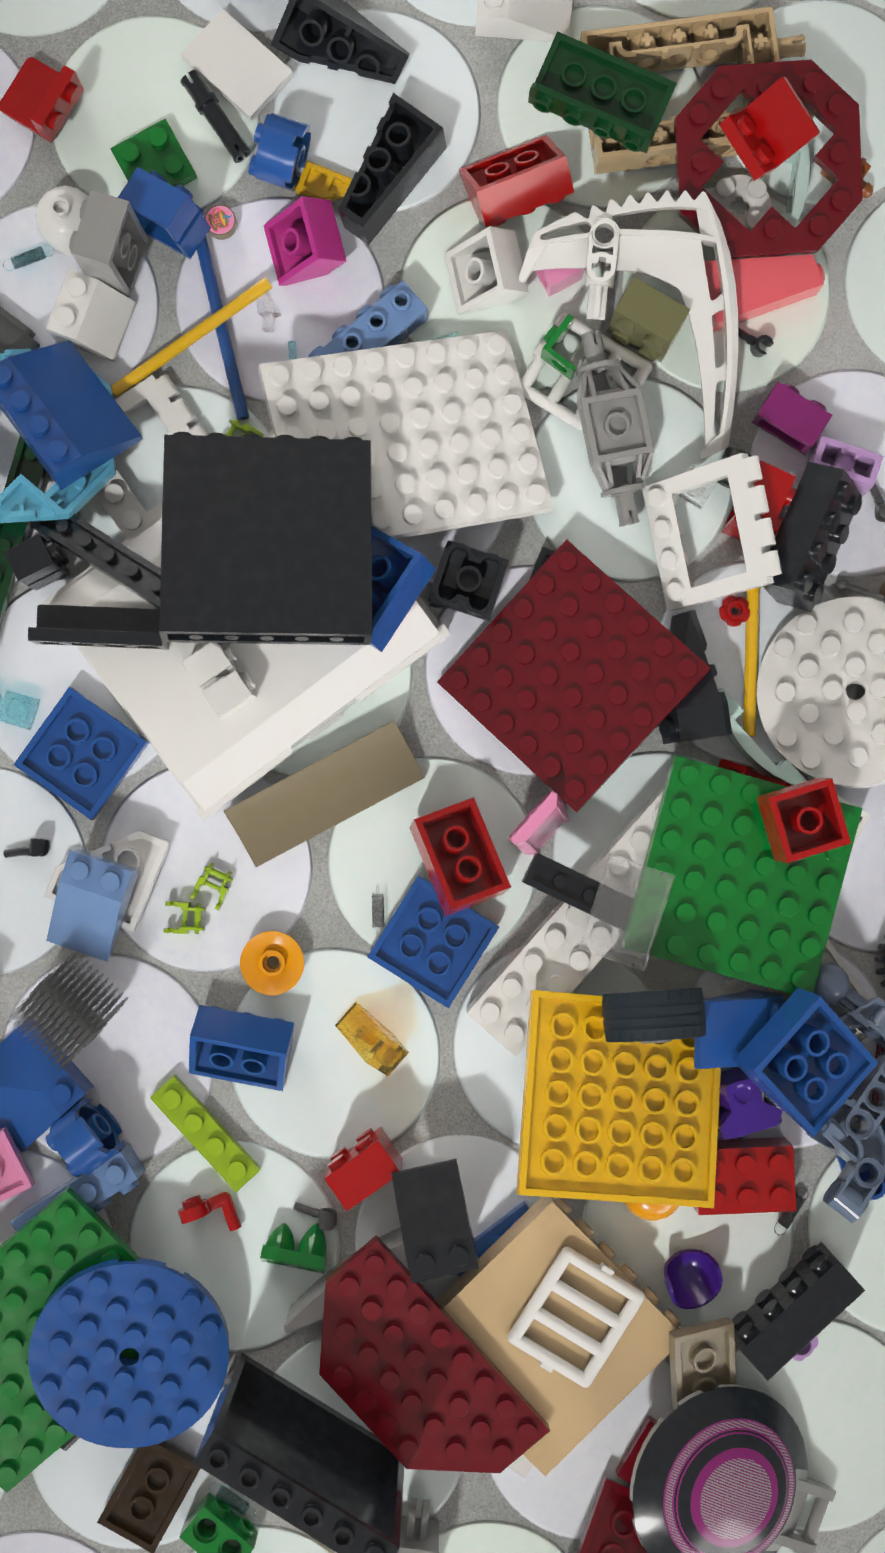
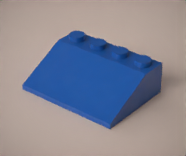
(63, 411)

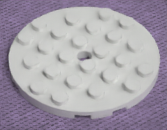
(806, 698)

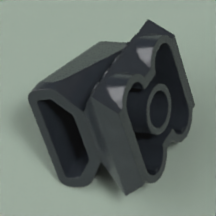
(468, 580)

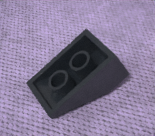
(434, 1221)

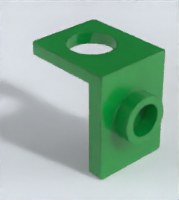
(552, 339)

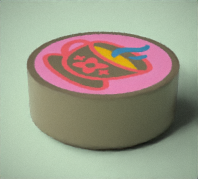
(222, 221)

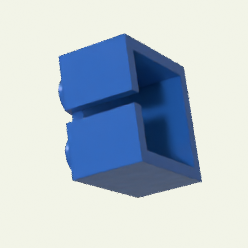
(166, 211)

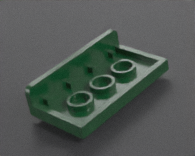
(601, 93)

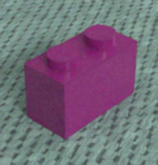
(792, 417)

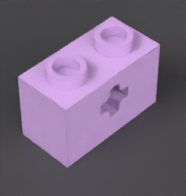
(858, 463)

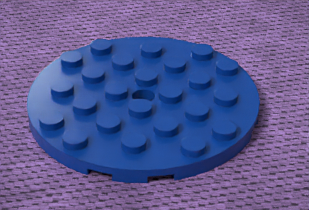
(118, 1399)

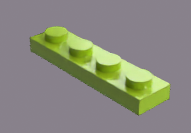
(205, 1133)

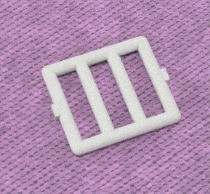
(551, 402)
(601, 1350)

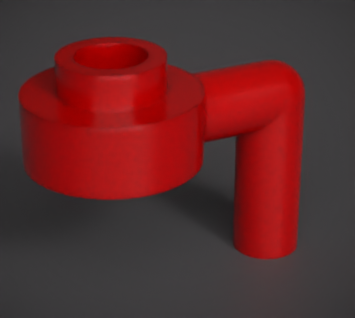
(195, 1208)

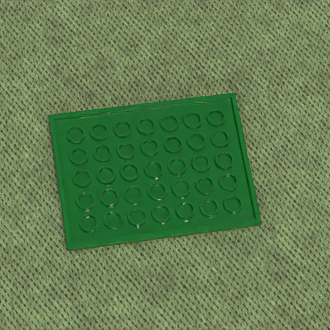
(32, 1266)

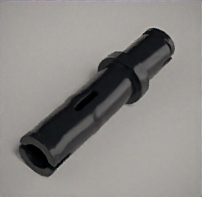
(207, 105)

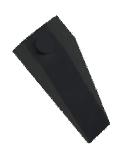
(338, 38)

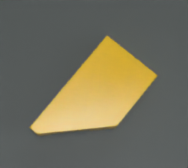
(322, 183)

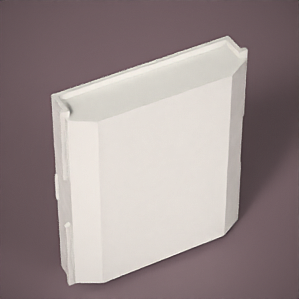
(296, 688)

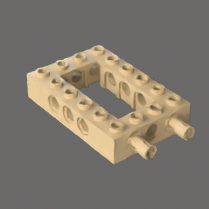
(682, 44)

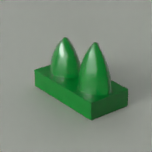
(309, 1255)

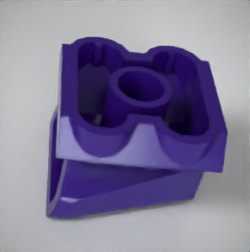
(744, 1106)

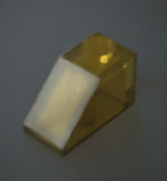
(371, 1039)

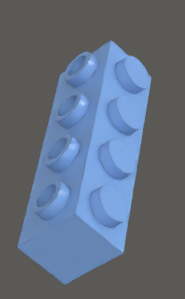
(380, 325)
(115, 1175)

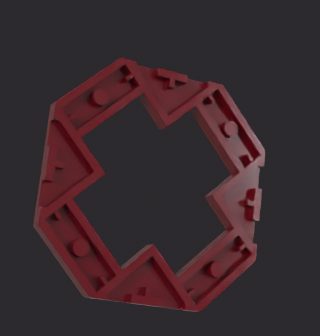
(838, 157)

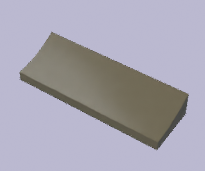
(324, 794)

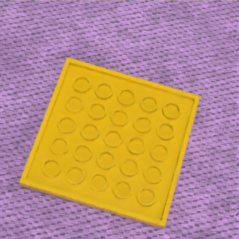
(613, 1114)

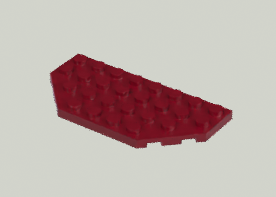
(418, 1372)

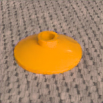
(255, 964)

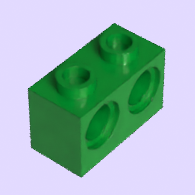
(227, 1526)

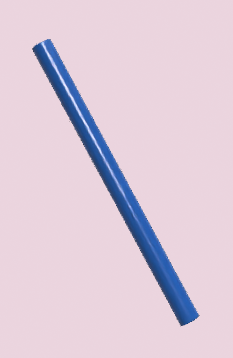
(222, 332)

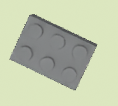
(109, 241)

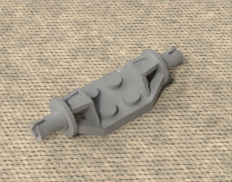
(613, 427)

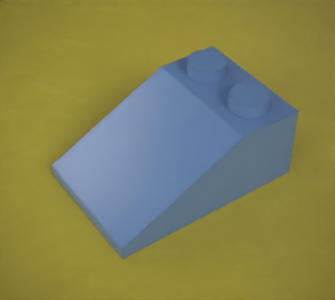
(91, 903)

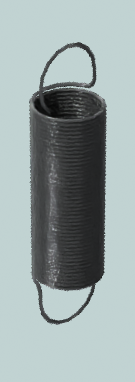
(787, 1217)

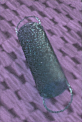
(28, 257)
(232, 1500)

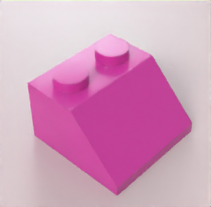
(304, 241)

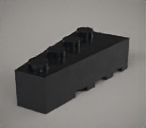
(392, 167)

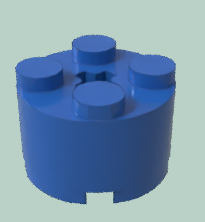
(280, 150)
(85, 1137)

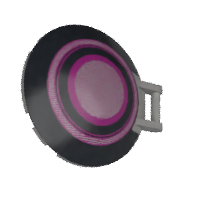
(725, 1477)

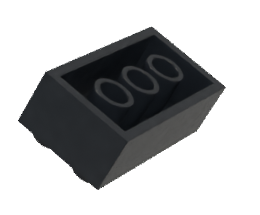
(813, 534)
(794, 1310)

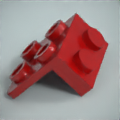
(41, 97)

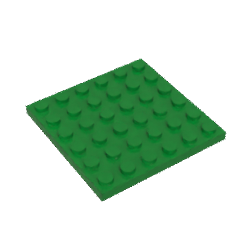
(729, 897)

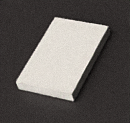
(237, 65)

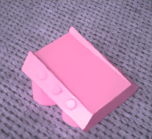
(540, 824)

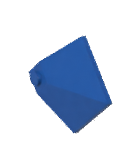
(33, 1089)

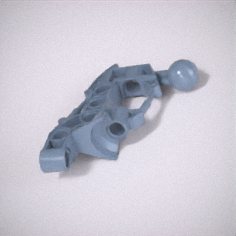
(848, 1192)

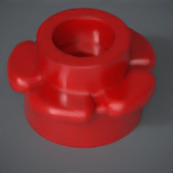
(728, 616)

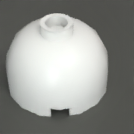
(59, 216)

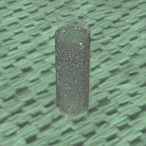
(378, 910)

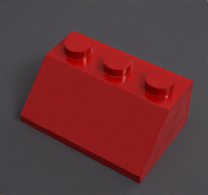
(517, 181)

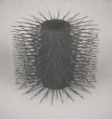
(67, 1009)

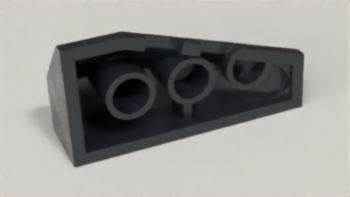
(705, 709)

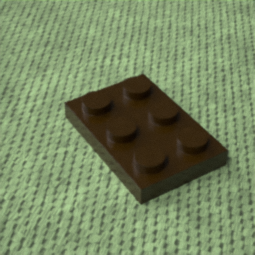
(149, 1494)

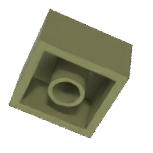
(647, 320)

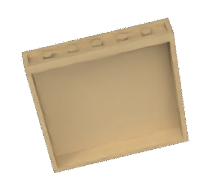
(493, 1297)

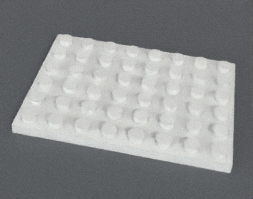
(441, 425)

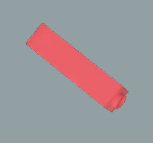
(767, 284)

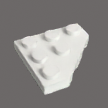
(137, 851)

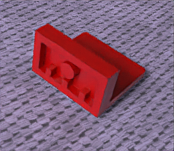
(770, 129)

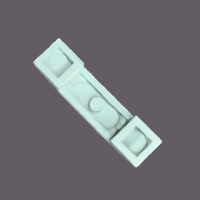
(798, 184)
(752, 752)

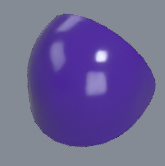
(692, 1278)

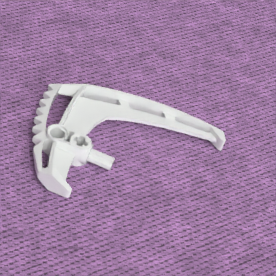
(667, 256)

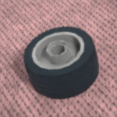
(654, 1015)

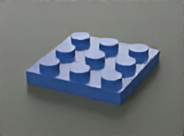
(81, 753)
(429, 948)

